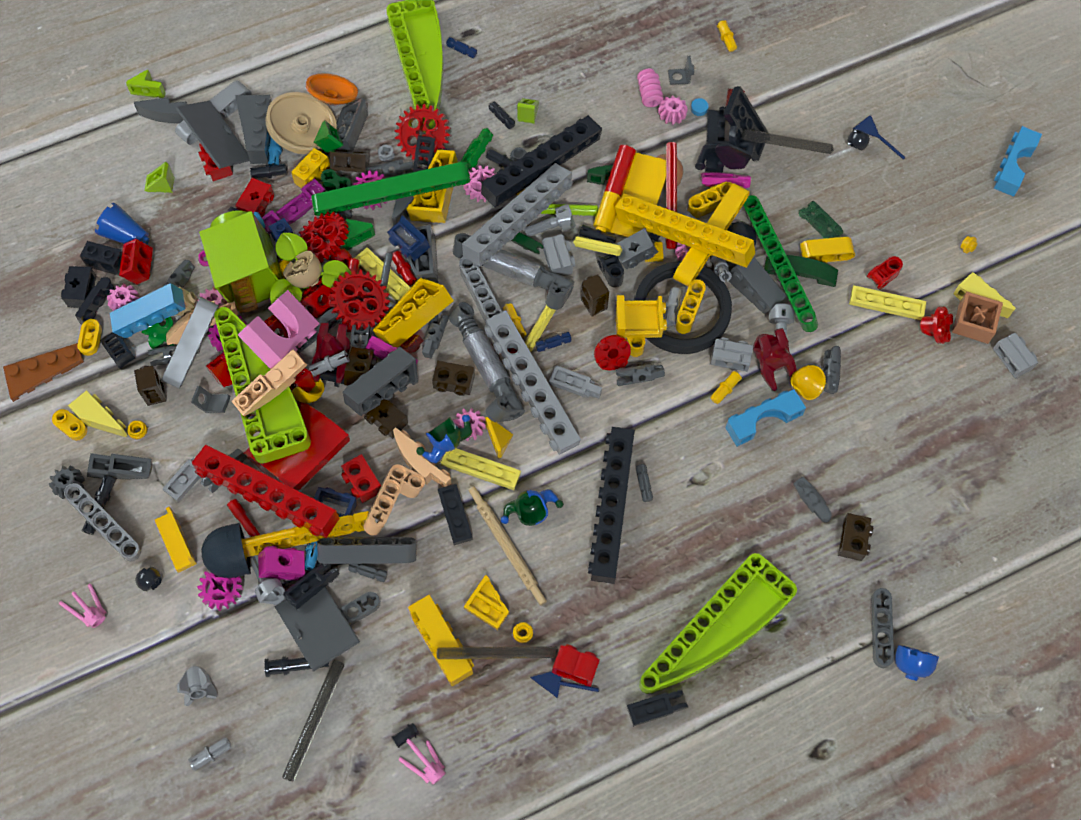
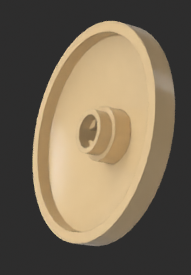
(295, 121)

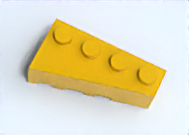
(433, 205)
(412, 312)
(438, 634)

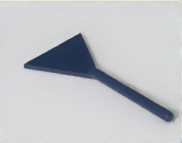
(868, 126)

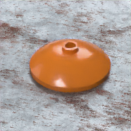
(331, 89)

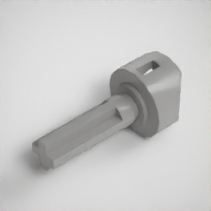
(562, 218)
(780, 317)
(267, 589)

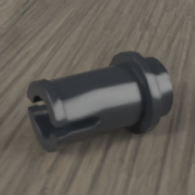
(407, 733)

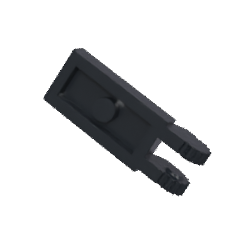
(94, 300)
(310, 585)
(654, 707)

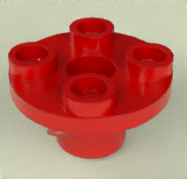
(938, 325)
(612, 352)

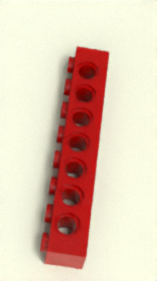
(219, 367)
(210, 458)

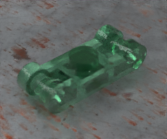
(820, 220)

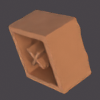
(977, 317)

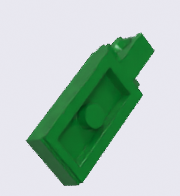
(477, 148)

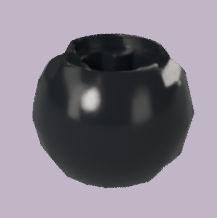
(858, 139)
(148, 579)

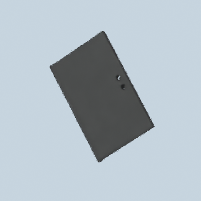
(213, 133)
(321, 626)

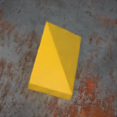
(499, 436)

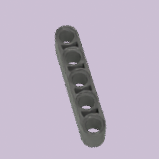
(366, 550)

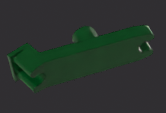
(527, 243)

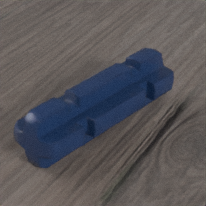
(461, 47)
(553, 341)

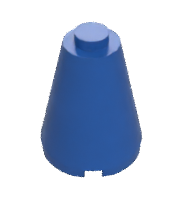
(120, 226)

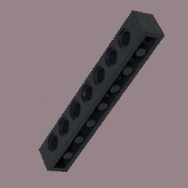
(533, 164)
(607, 571)

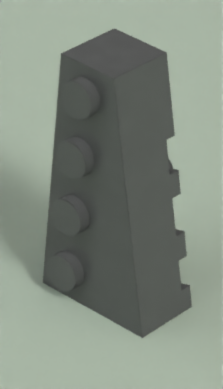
(252, 115)
(381, 382)

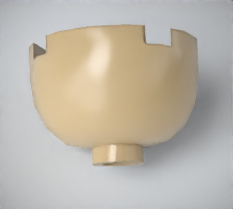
(304, 271)

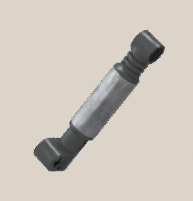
(525, 271)
(506, 405)

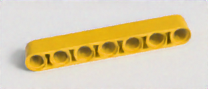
(721, 218)

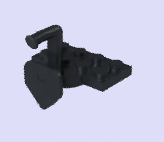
(736, 152)

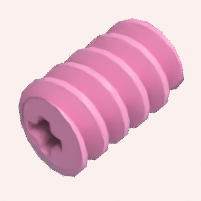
(649, 87)

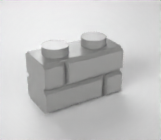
(557, 255)
(731, 354)
(1015, 355)

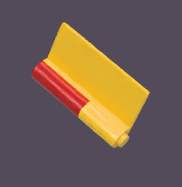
(630, 175)

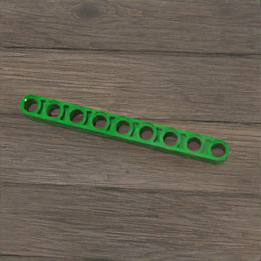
(391, 188)
(782, 269)

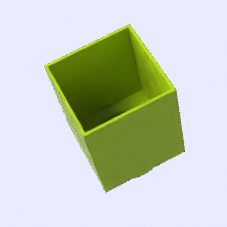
(240, 248)

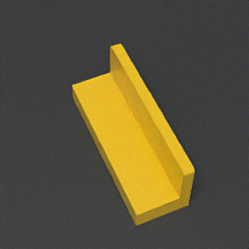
(175, 541)

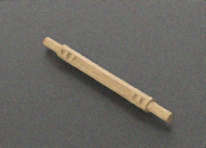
(507, 546)

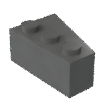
(426, 264)

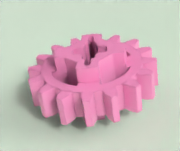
(474, 187)

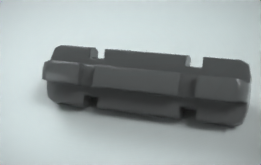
(644, 483)
(368, 571)

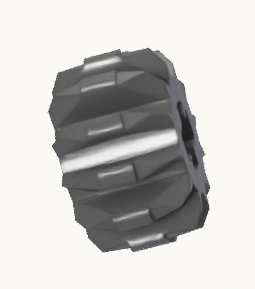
(68, 475)

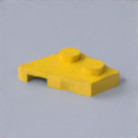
(487, 605)

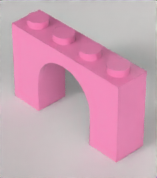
(272, 347)

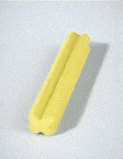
(596, 245)
(539, 327)

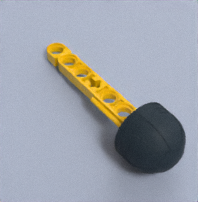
(228, 552)

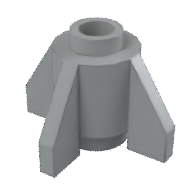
(195, 685)

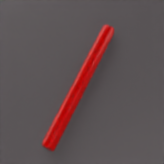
(671, 184)

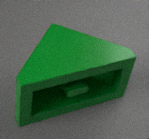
(328, 137)
(358, 233)

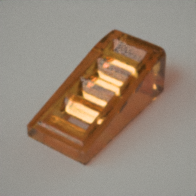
(244, 282)

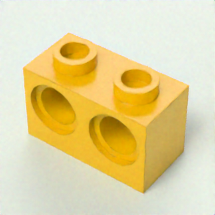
(310, 168)

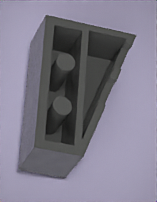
(756, 285)

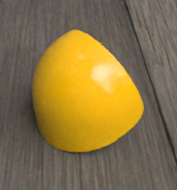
(809, 381)
(304, 397)

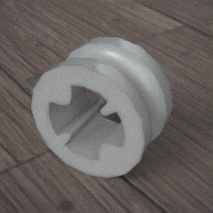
(386, 158)

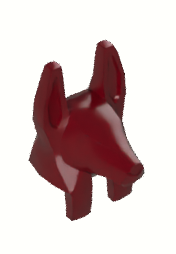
(329, 345)
(773, 356)

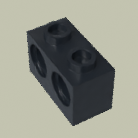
(101, 257)

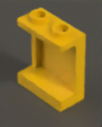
(640, 318)

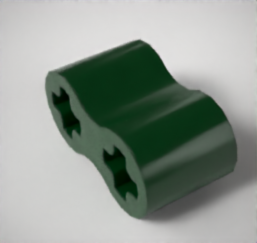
(332, 181)

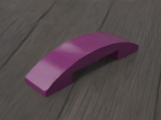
(295, 208)

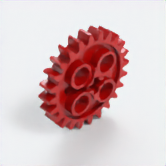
(407, 132)
(329, 228)
(354, 283)

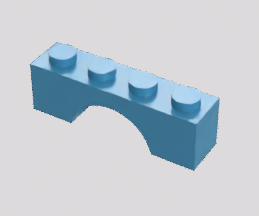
(1011, 176)
(785, 406)

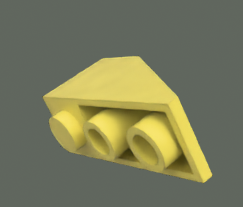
(976, 285)
(92, 414)

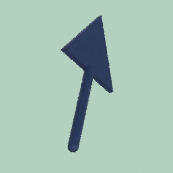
(552, 682)

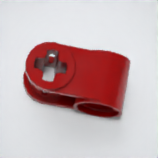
(884, 273)

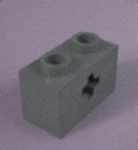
(639, 241)

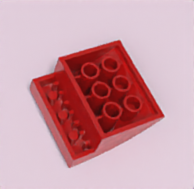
(299, 468)

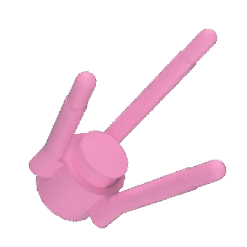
(93, 615)
(433, 771)

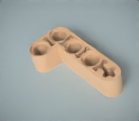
(402, 484)

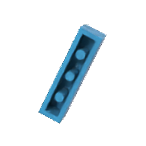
(147, 310)

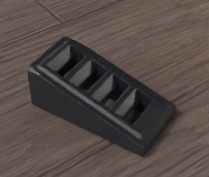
(418, 154)
(123, 359)

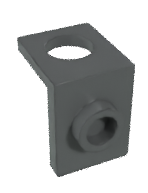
(685, 73)
(213, 402)

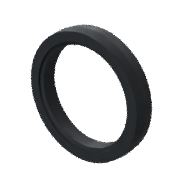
(696, 344)

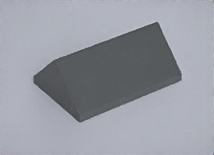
(351, 123)

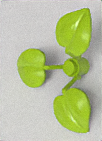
(287, 248)

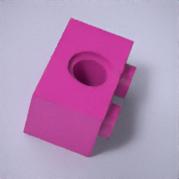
(271, 567)

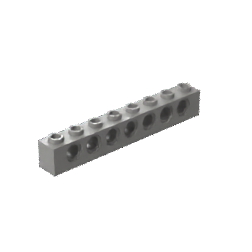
(517, 215)
(503, 323)

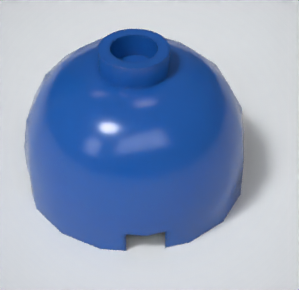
(915, 662)

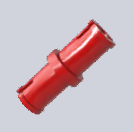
(403, 268)

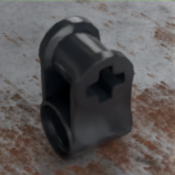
(611, 266)

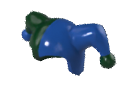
(445, 438)
(531, 506)

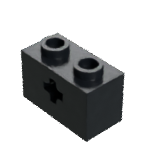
(78, 285)

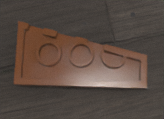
(32, 372)

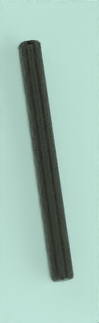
(786, 141)
(496, 652)
(313, 721)

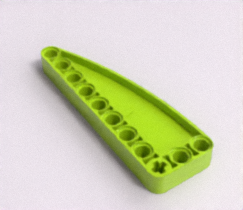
(419, 49)
(278, 419)
(739, 620)

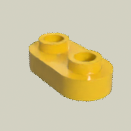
(89, 338)
(68, 423)

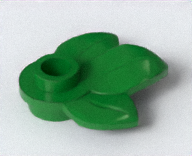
(158, 333)

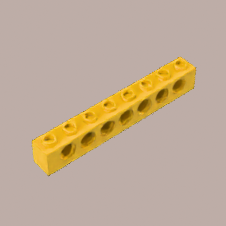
(685, 230)

